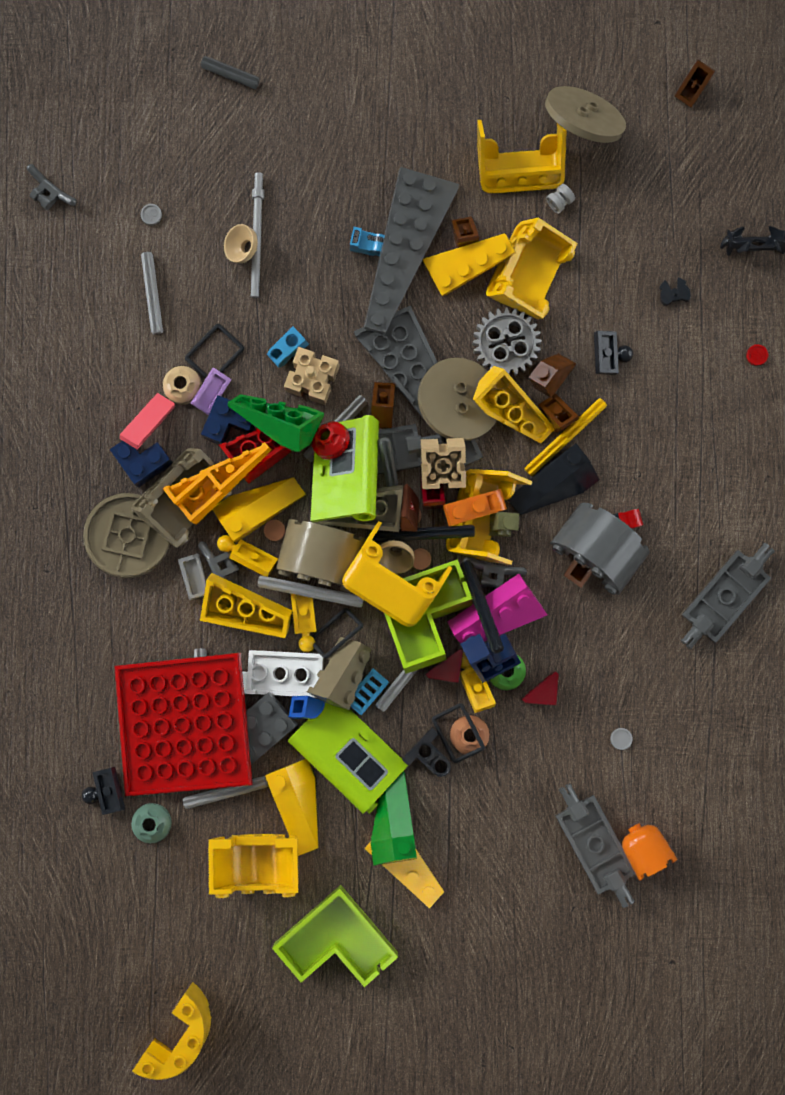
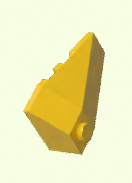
(506, 402)
(251, 509)
(295, 797)

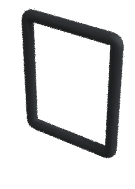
(204, 339)
(350, 635)
(462, 706)

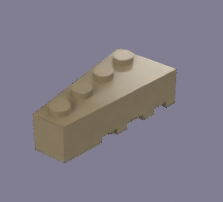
(387, 512)

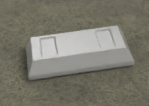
(193, 576)

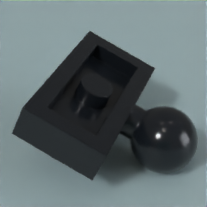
(607, 353)
(106, 790)

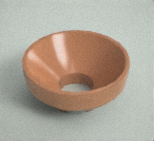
(457, 734)

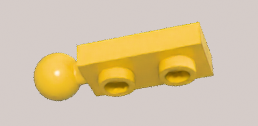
(248, 555)
(304, 620)
(477, 692)

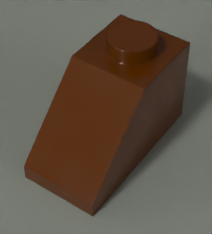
(551, 374)
(383, 403)

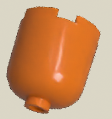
(647, 850)

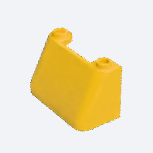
(527, 275)

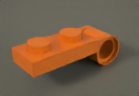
(474, 507)

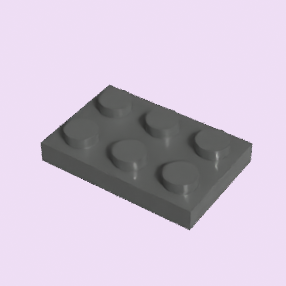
(266, 725)

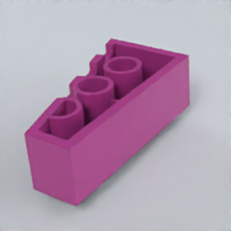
(510, 607)

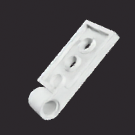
(262, 668)

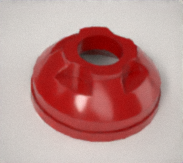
(334, 444)

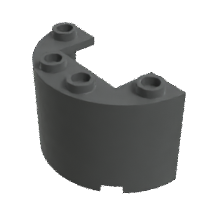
(602, 544)

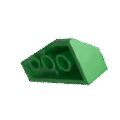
(285, 425)
(392, 829)

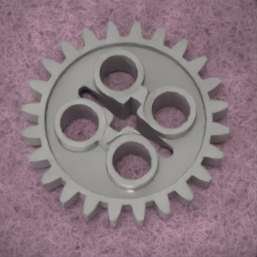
(501, 324)

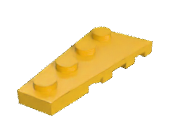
(467, 262)
(416, 877)

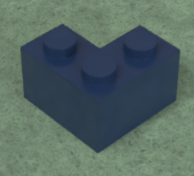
(221, 421)
(141, 466)
(484, 661)

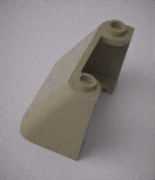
(157, 507)

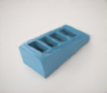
(377, 676)

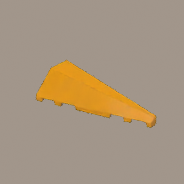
(203, 491)

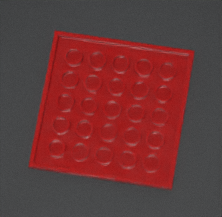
(183, 725)

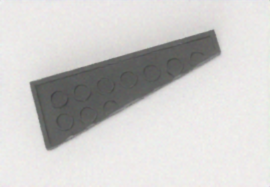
(412, 223)
(405, 359)

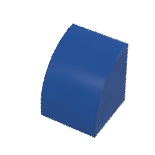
(305, 707)

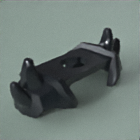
(734, 240)

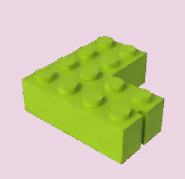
(421, 644)
(338, 928)

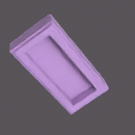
(212, 386)

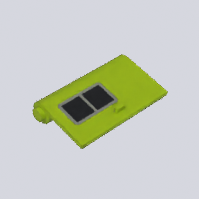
(349, 482)
(345, 759)

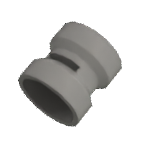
(559, 199)

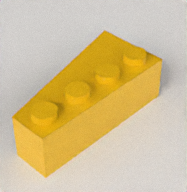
(242, 609)

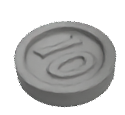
(151, 214)
(621, 738)

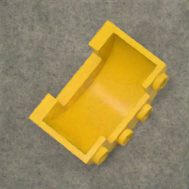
(253, 864)
(162, 1062)

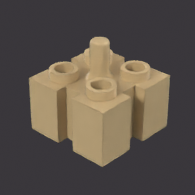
(311, 375)
(443, 463)

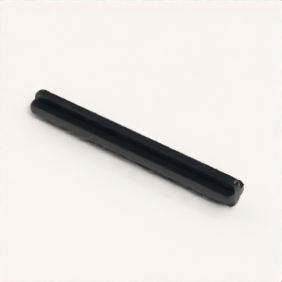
(426, 533)
(482, 607)

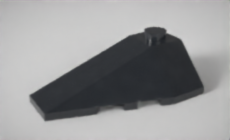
(561, 479)

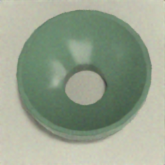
(159, 815)

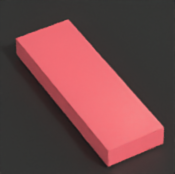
(147, 421)

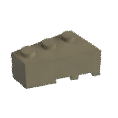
(342, 674)

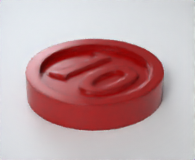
(757, 355)

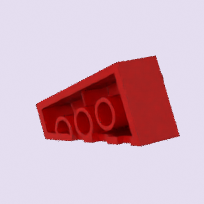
(250, 442)

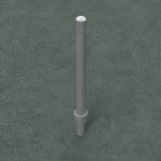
(258, 195)

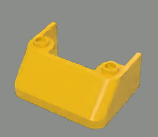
(523, 169)
(478, 483)
(386, 589)

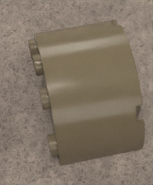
(317, 552)

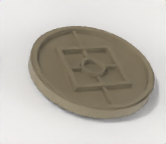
(585, 114)
(448, 401)
(121, 540)

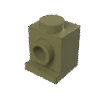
(503, 524)

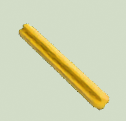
(565, 437)

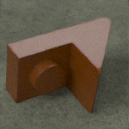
(558, 412)

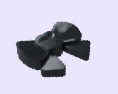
(681, 293)

